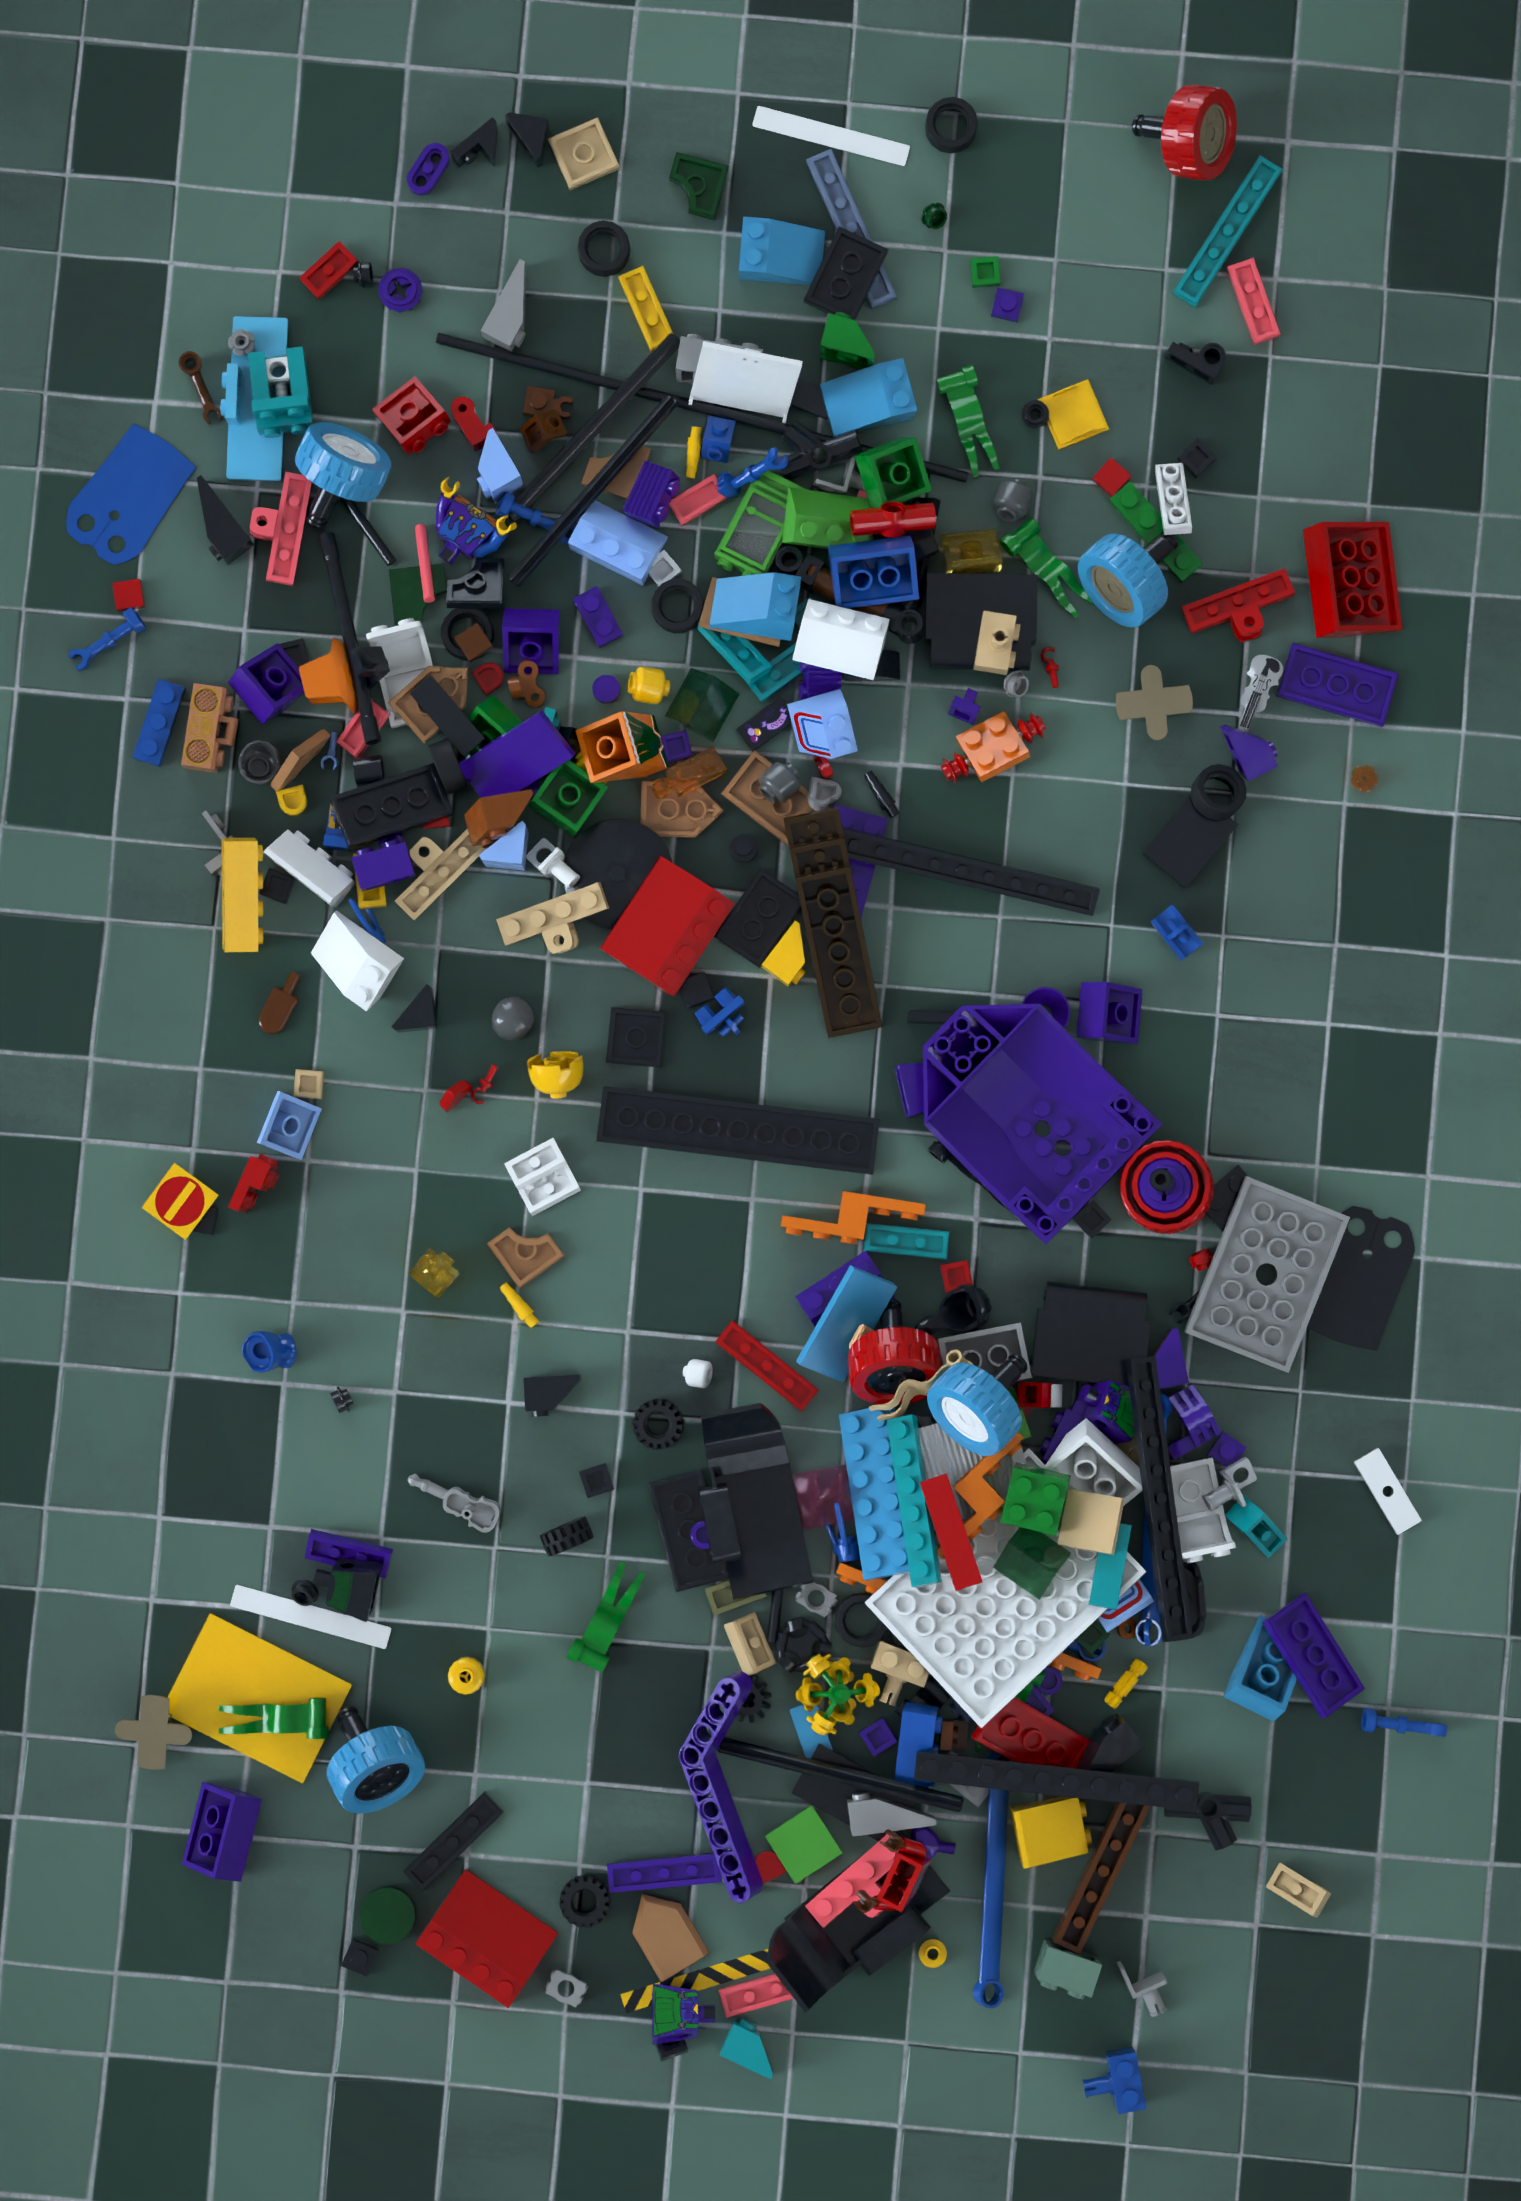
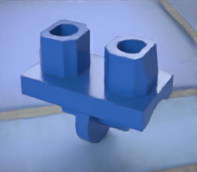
(1176, 932)
(730, 1005)

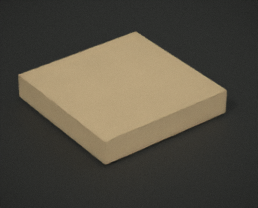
(583, 153)
(1091, 1521)

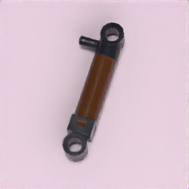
(817, 578)

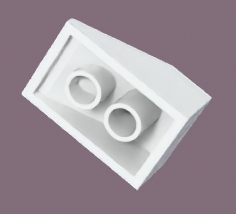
(355, 960)

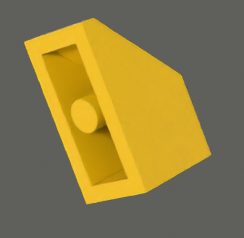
(787, 957)

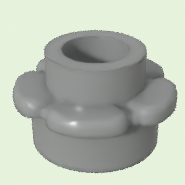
(247, 347)
(1016, 684)

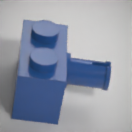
(1121, 2081)

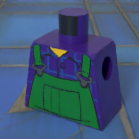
(1109, 1409)
(677, 2014)

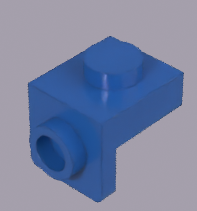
(717, 439)

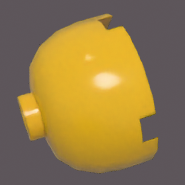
(556, 1073)

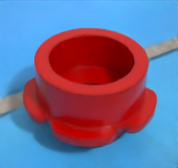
(1201, 1259)

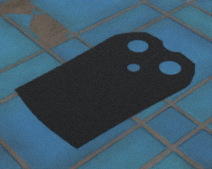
(1363, 1291)

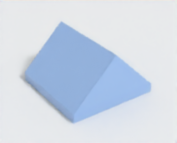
(509, 850)
(289, 1125)

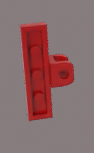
(1239, 605)

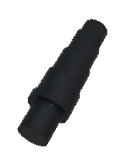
(883, 797)

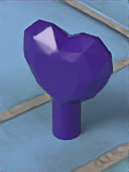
(931, 1842)

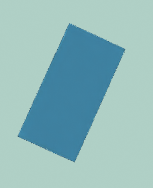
(856, 1302)

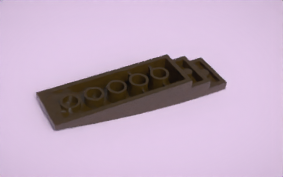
(832, 922)

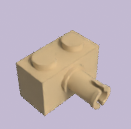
(995, 643)
(899, 1668)

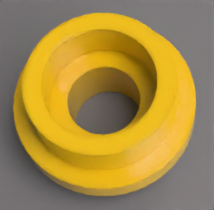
(932, 1944)

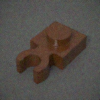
(543, 400)

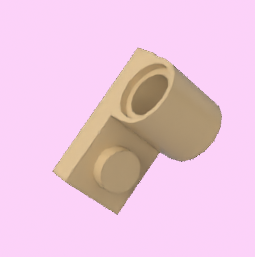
(1298, 1890)

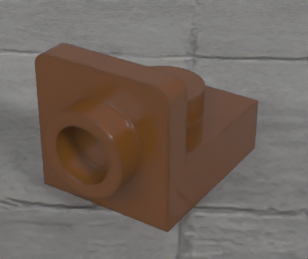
(542, 429)
(953, 1734)

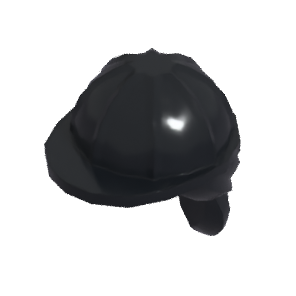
(960, 1311)

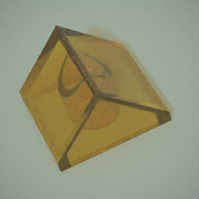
(971, 552)

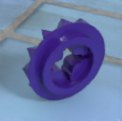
(388, 287)

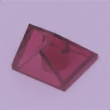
(817, 1494)

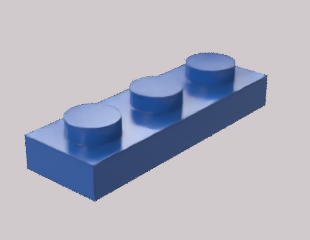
(159, 723)

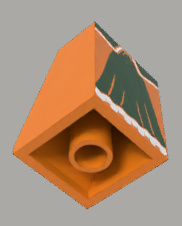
(622, 747)

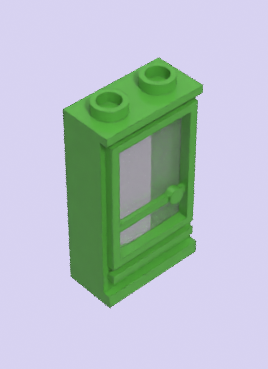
(756, 527)

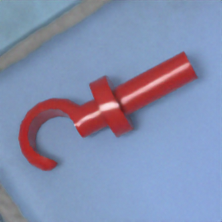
(1051, 667)
(486, 1083)

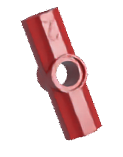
(892, 519)

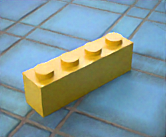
(240, 894)

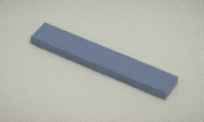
(846, 215)

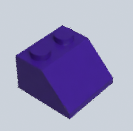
(531, 636)
(265, 685)
(1109, 1012)

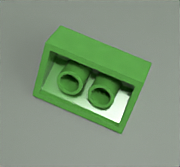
(821, 518)

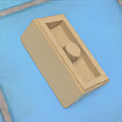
(749, 1644)

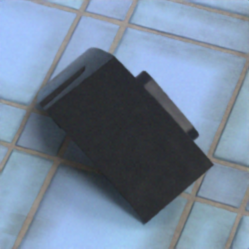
(752, 1502)
(817, 1958)

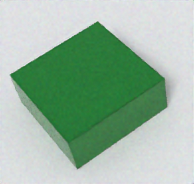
(985, 272)

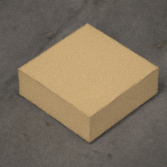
(308, 1084)

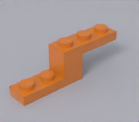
(852, 1217)
(979, 1493)

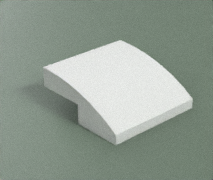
(542, 1176)

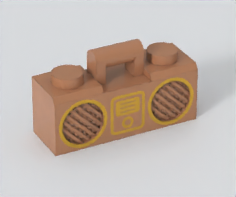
(205, 718)

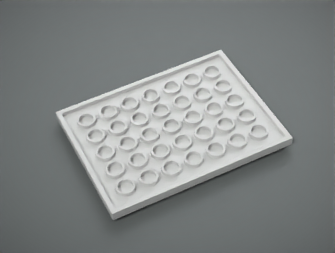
(994, 1634)

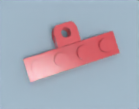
(284, 528)
(861, 1875)

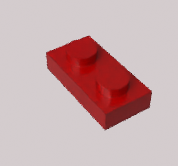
(328, 270)

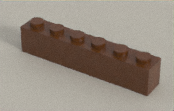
(1099, 1875)

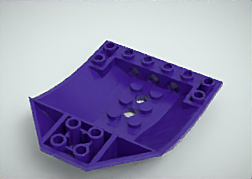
(1001, 1073)

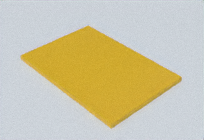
(243, 1669)

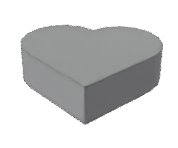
(822, 793)

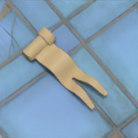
(915, 1387)

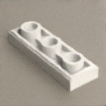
(1173, 499)
(1397, 1505)

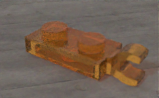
(690, 774)

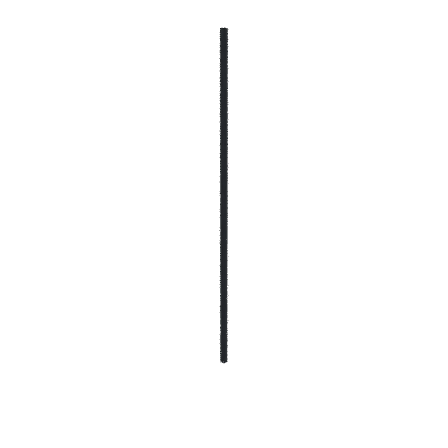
(655, 395)

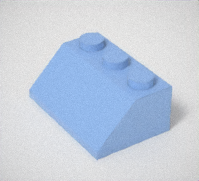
(617, 542)

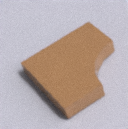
(624, 481)
(299, 759)
(524, 1256)

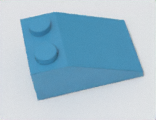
(779, 251)
(869, 398)
(756, 604)
(1261, 1676)

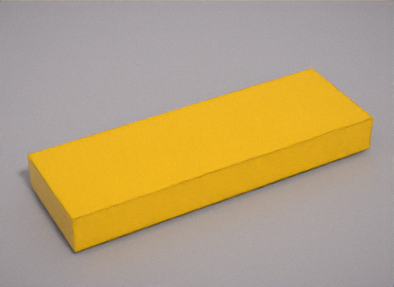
(645, 306)

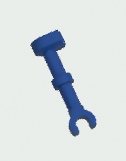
(731, 486)
(535, 518)
(108, 639)
(1401, 1725)

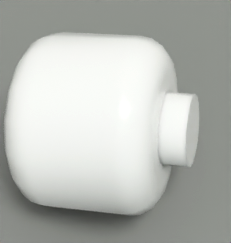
(698, 1373)

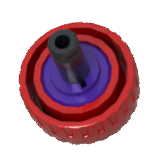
(1166, 1187)

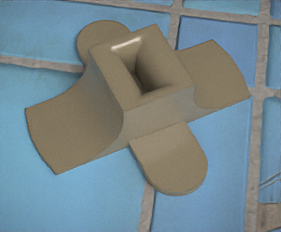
(1154, 702)
(153, 1732)

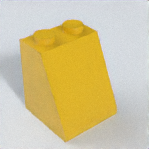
(1050, 1830)

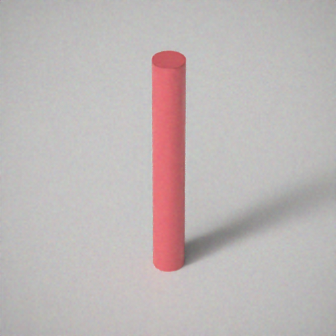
(424, 563)

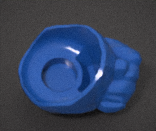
(268, 1351)

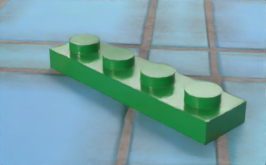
(1148, 525)

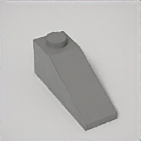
(507, 319)
(877, 1815)

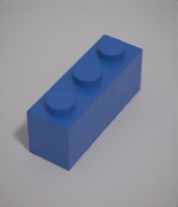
(917, 1733)

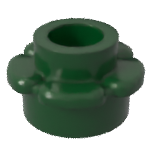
(934, 216)

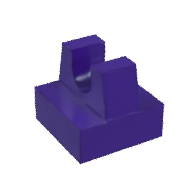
(965, 708)

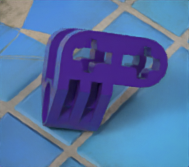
(1196, 1419)

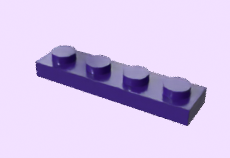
(663, 1872)

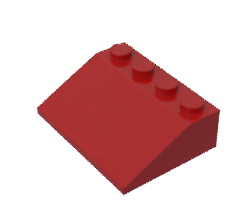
(1352, 579)
(667, 926)
(486, 1938)

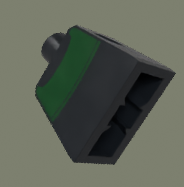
(351, 1586)

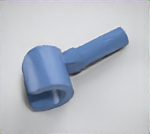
(331, 752)

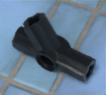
(806, 443)
(1216, 1822)

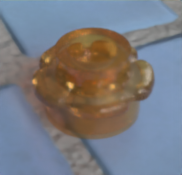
(1358, 783)

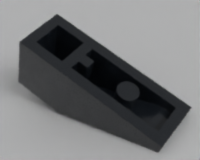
(222, 529)
(1110, 1745)

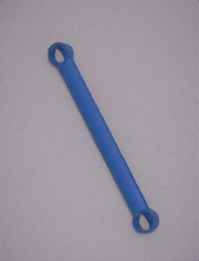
(1151, 1612)
(993, 1896)

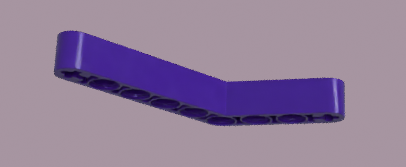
(749, 1883)

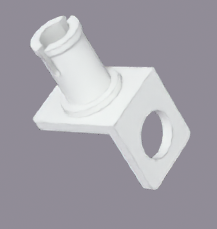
(553, 864)

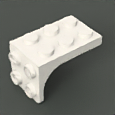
(407, 657)
(1199, 1528)

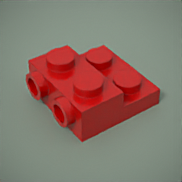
(412, 416)
(258, 1174)

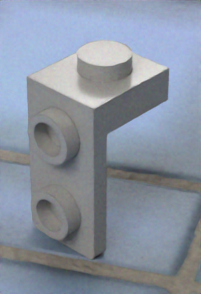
(215, 865)

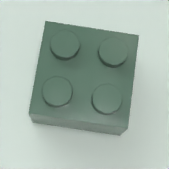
(1067, 1969)

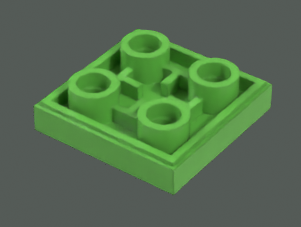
(803, 1844)

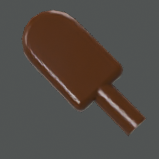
(279, 1006)

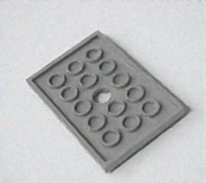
(1269, 1318)

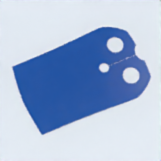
(136, 481)

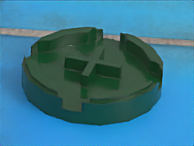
(387, 1915)

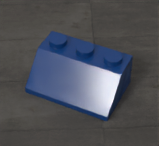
(873, 572)

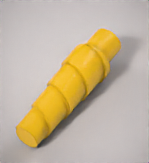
(693, 451)
(523, 1310)

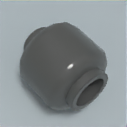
(1012, 500)
(779, 782)

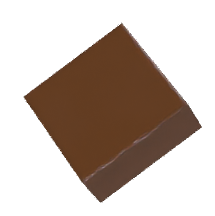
(473, 642)

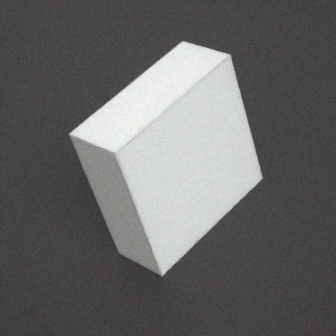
(664, 569)

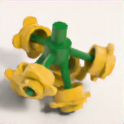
(841, 1706)

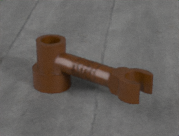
(198, 382)

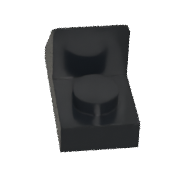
(482, 140)

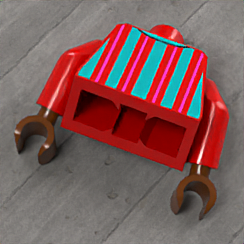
(902, 1877)

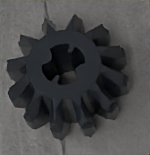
(746, 1709)

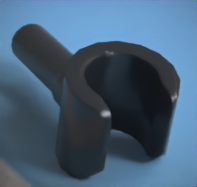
(1185, 1308)

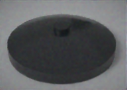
(619, 857)

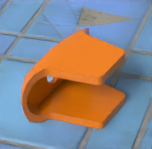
(329, 678)

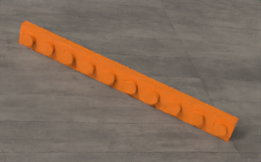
(1082, 1668)

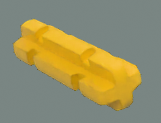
(1125, 1683)

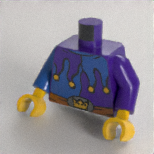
(466, 527)

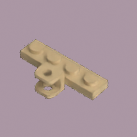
(439, 872)
(554, 918)

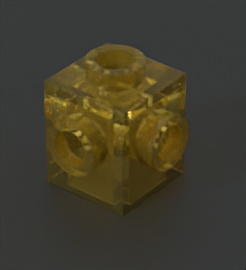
(434, 1272)

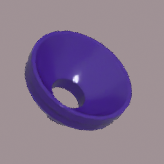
(1054, 1000)

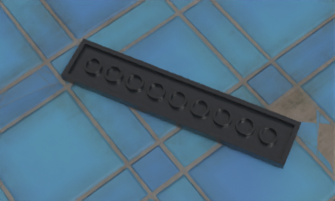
(738, 1130)

